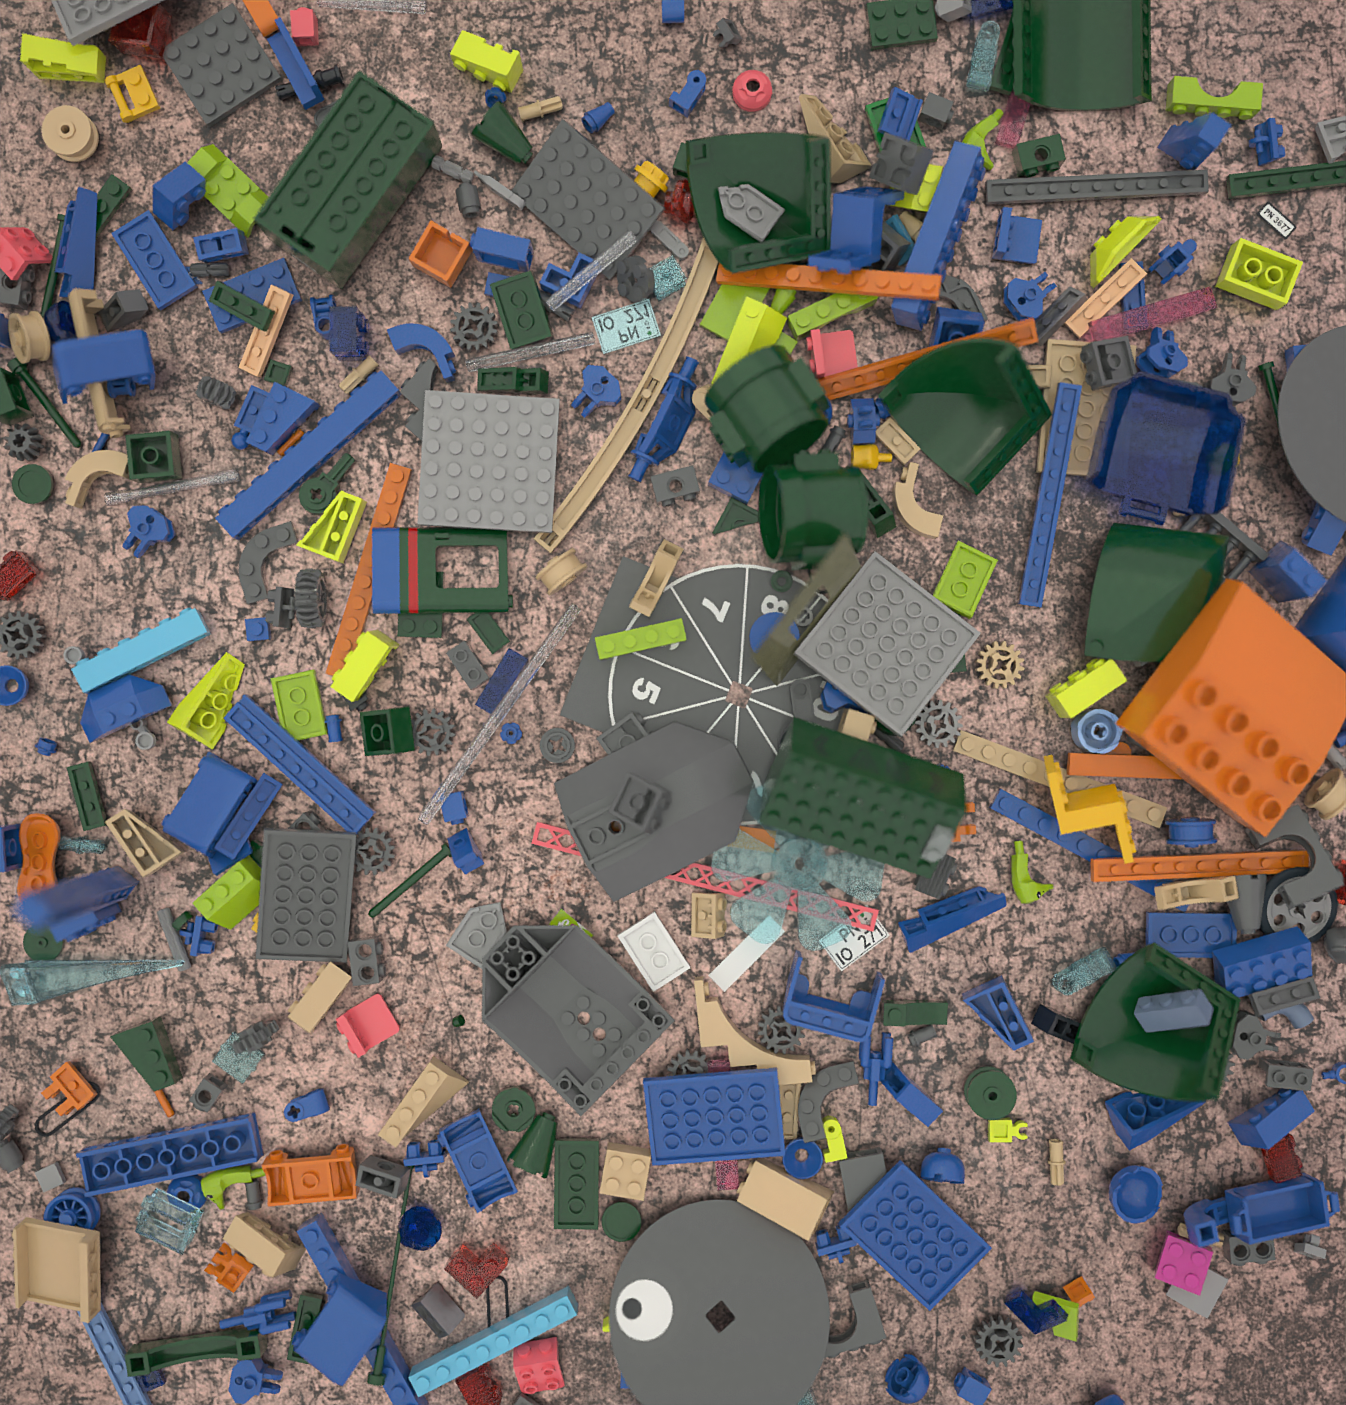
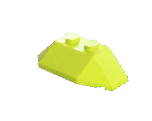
(1118, 244)

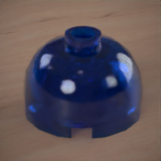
(60, 322)

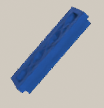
(295, 67)

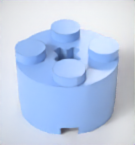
(1107, 736)

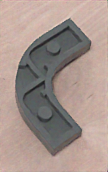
(961, 295)
(254, 557)
(814, 1094)

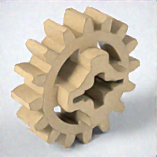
(1005, 672)

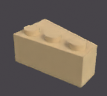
(143, 843)
(319, 997)
(262, 1246)

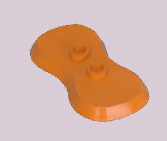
(39, 843)

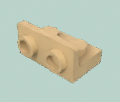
(708, 915)

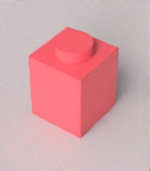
(304, 27)

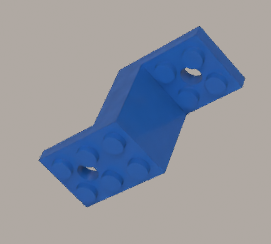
(856, 229)

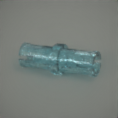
(81, 845)

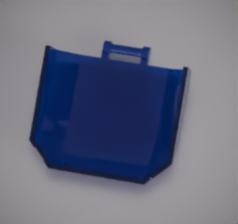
(1166, 447)

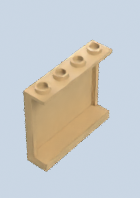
(57, 1266)

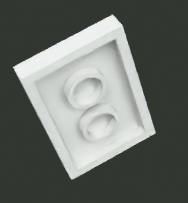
(653, 951)

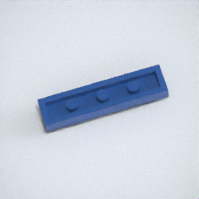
(248, 816)

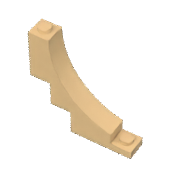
(719, 1030)

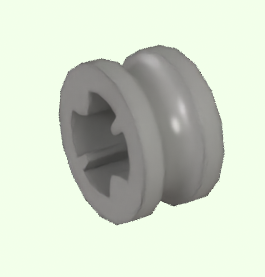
(807, 621)

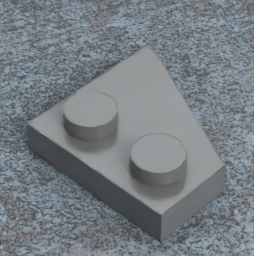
(1332, 137)

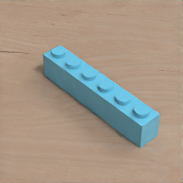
(141, 651)

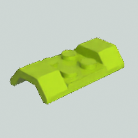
(228, 187)

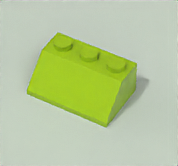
(232, 895)

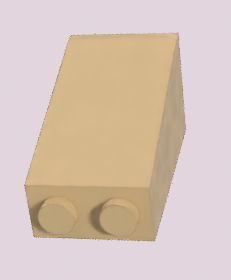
(784, 1199)

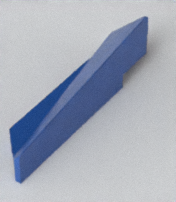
(77, 243)
(949, 916)

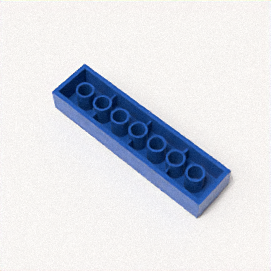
(941, 228)

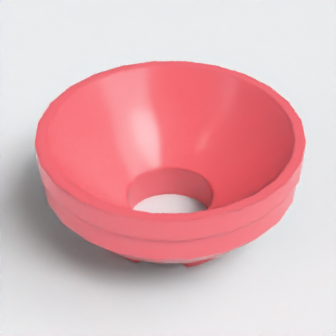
(749, 100)

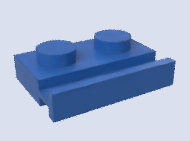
(900, 114)

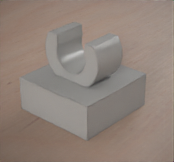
(1310, 1247)

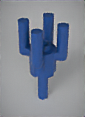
(875, 1063)
(263, 1315)

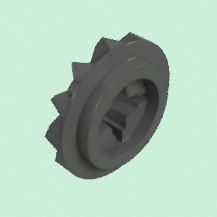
(546, 746)

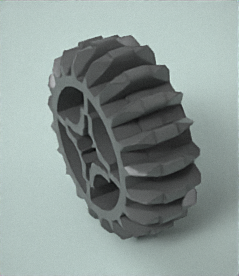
(310, 598)

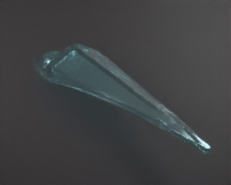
(47, 979)

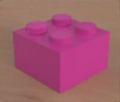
(1183, 1263)

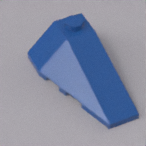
(1143, 1117)

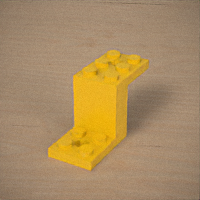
(1090, 809)

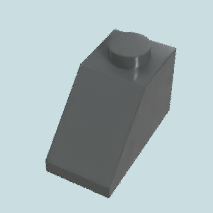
(123, 309)

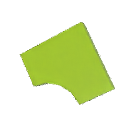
(1068, 1329)

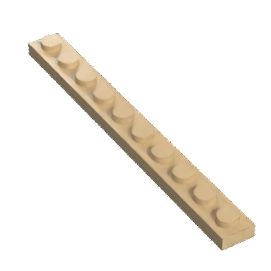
(1035, 770)

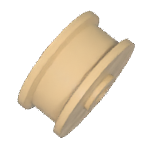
(70, 133)
(29, 337)
(561, 571)
(1328, 794)

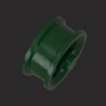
(990, 1093)

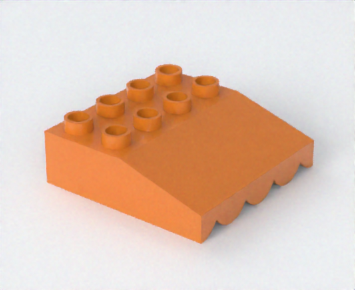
(1241, 708)

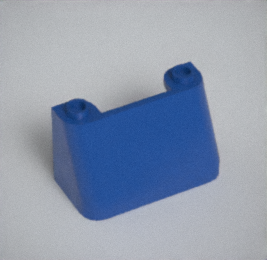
(208, 804)
(343, 1328)

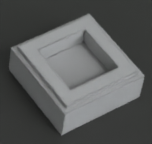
(50, 1176)

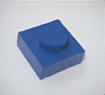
(257, 629)

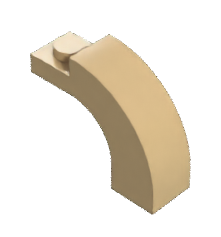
(91, 467)
(907, 509)
(656, 578)
(1196, 891)

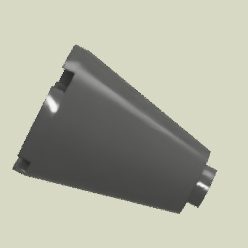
(1248, 908)

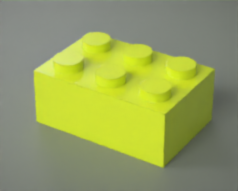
(1259, 274)
(1085, 687)

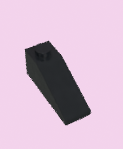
(1056, 1023)

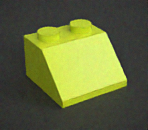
(926, 192)

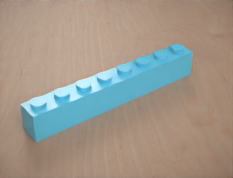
(493, 1341)

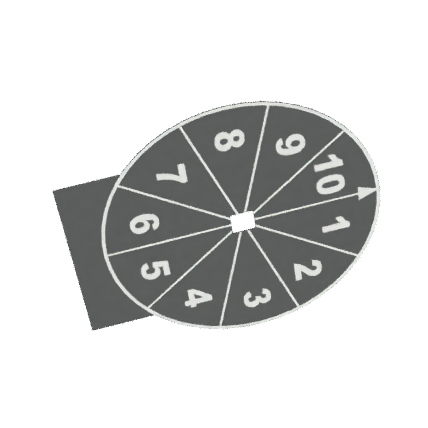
(693, 677)

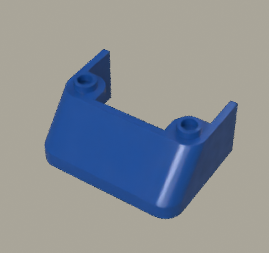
(101, 360)
(829, 1016)

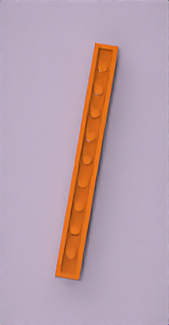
(857, 282)
(884, 371)
(361, 591)
(1197, 865)

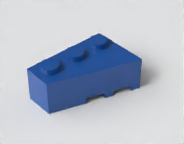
(1194, 140)
(279, 418)
(999, 1010)
(1271, 1119)

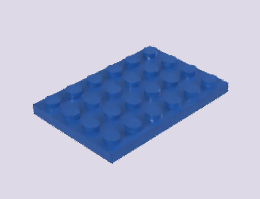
(714, 1116)
(914, 1235)

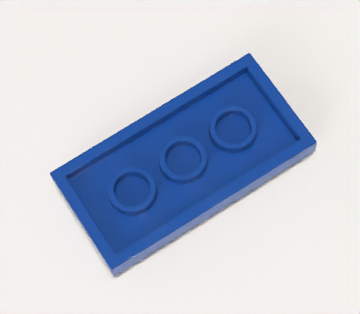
(154, 260)
(256, 286)
(1190, 932)

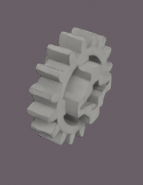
(933, 733)

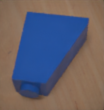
(911, 1095)

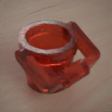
(679, 202)

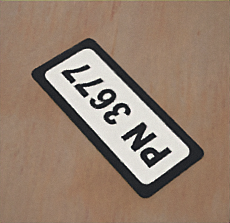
(1276, 220)

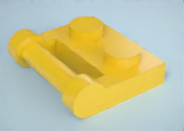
(139, 91)

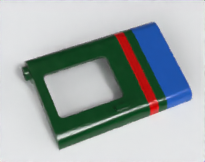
(407, 571)

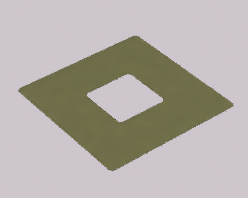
(777, 650)

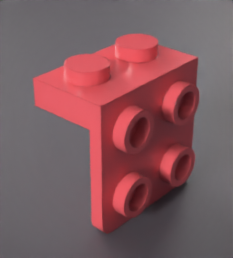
(19, 249)
(831, 352)
(367, 1024)
(538, 1366)

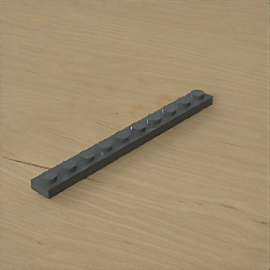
(1096, 187)

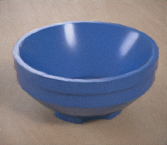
(6, 674)
(805, 1168)
(190, 1184)

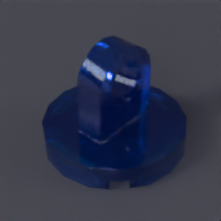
(419, 1228)

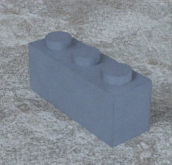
(1173, 1011)

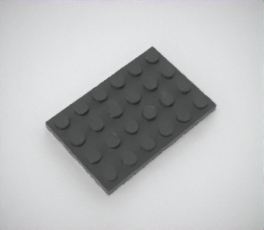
(586, 196)
(305, 895)

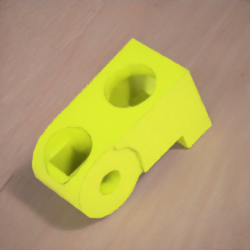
(835, 1142)

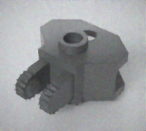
(1233, 380)
(1251, 1036)

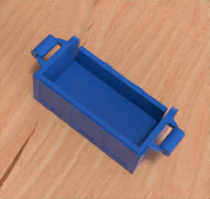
(1280, 1209)

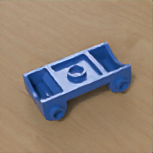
(477, 1160)

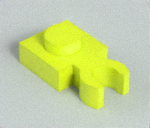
(1003, 1130)

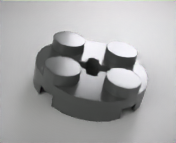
(632, 268)

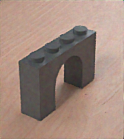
(1322, 875)
(866, 1324)

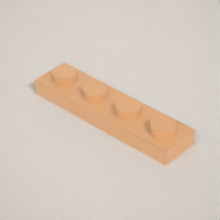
(1106, 297)
(262, 342)

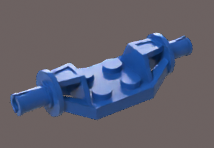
(670, 422)

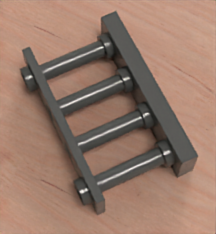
(1237, 539)

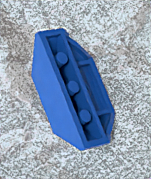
(121, 705)

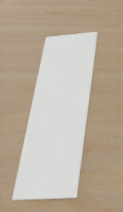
(738, 961)

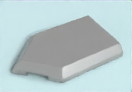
(750, 210)
(478, 932)

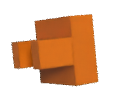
(1079, 1291)

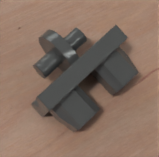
(283, 608)

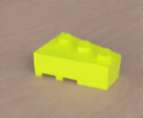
(61, 60)
(486, 61)
(335, 528)
(363, 664)

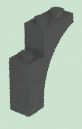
(414, 391)

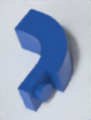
(418, 336)
(1202, 1220)

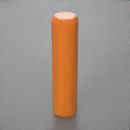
(290, 442)
(164, 1103)

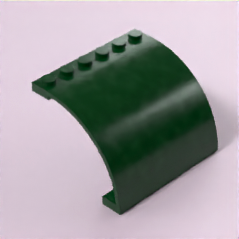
(1082, 53)

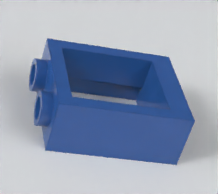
(502, 249)

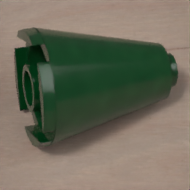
(503, 134)
(536, 1146)

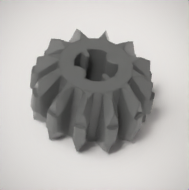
(215, 392)
(29, 446)

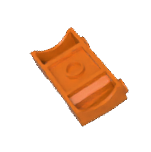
(311, 1178)

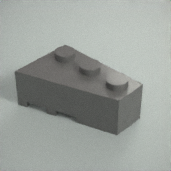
(892, 249)

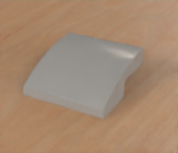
(1202, 1304)

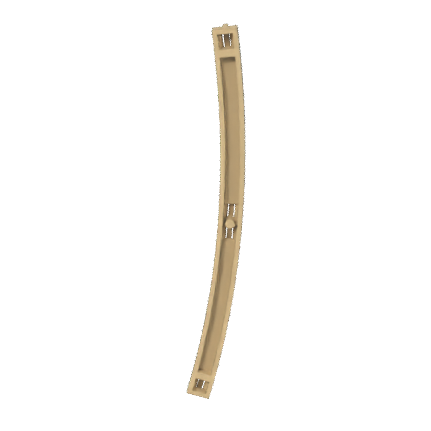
(632, 418)

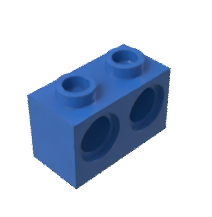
(221, 245)

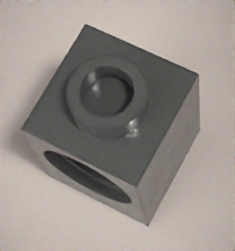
(936, 111)
(214, 1086)

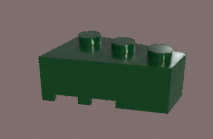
(150, 1053)

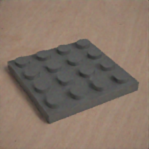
(220, 65)

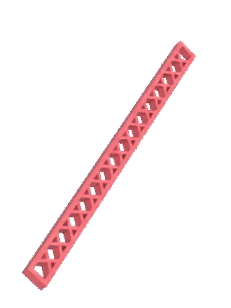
(708, 885)

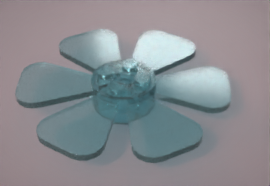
(764, 908)

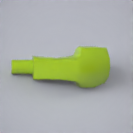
(978, 132)
(1024, 887)
(218, 1180)

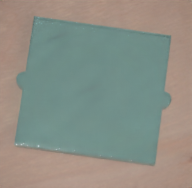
(239, 1064)

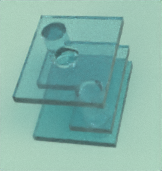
(667, 278)

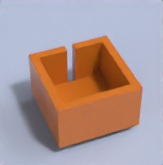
(438, 255)

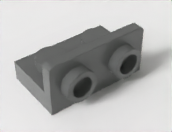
(1287, 1074)

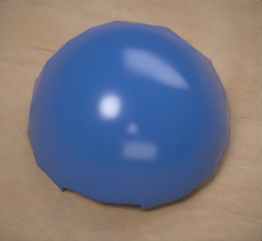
(1135, 1193)

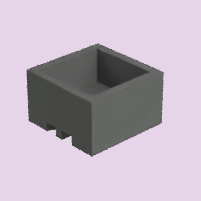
(901, 163)

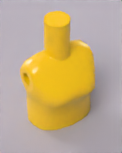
(868, 456)

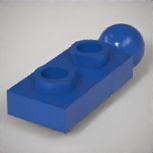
(247, 416)

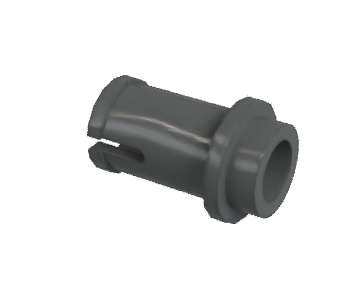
(834, 438)
(921, 1035)
(253, 1195)

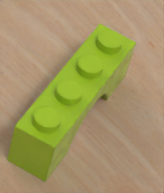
(1187, 96)
(826, 311)
(640, 639)

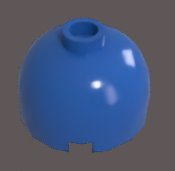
(943, 1167)
(907, 1380)

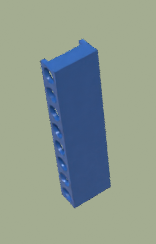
(170, 1154)

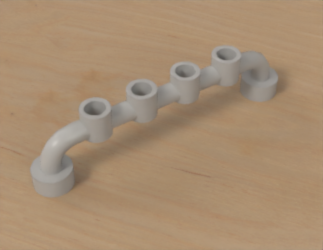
(145, 739)

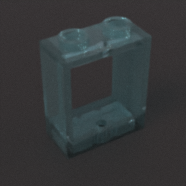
(173, 1209)

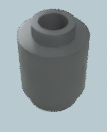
(468, 200)
(10, 1156)

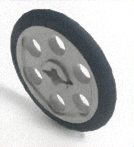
(1313, 930)

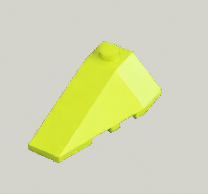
(754, 329)
(206, 705)

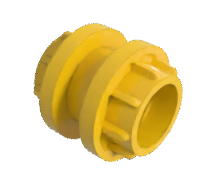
(651, 178)

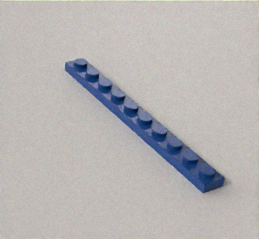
(1050, 494)
(1076, 842)

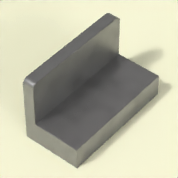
(438, 1311)

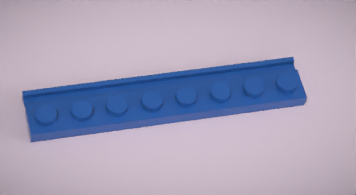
(299, 765)

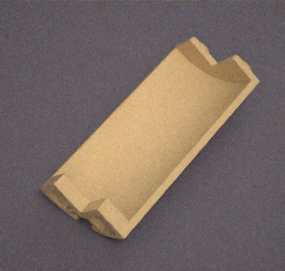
(83, 307)

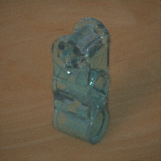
(984, 57)
(1084, 971)

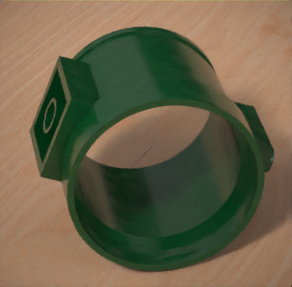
(766, 408)
(810, 507)

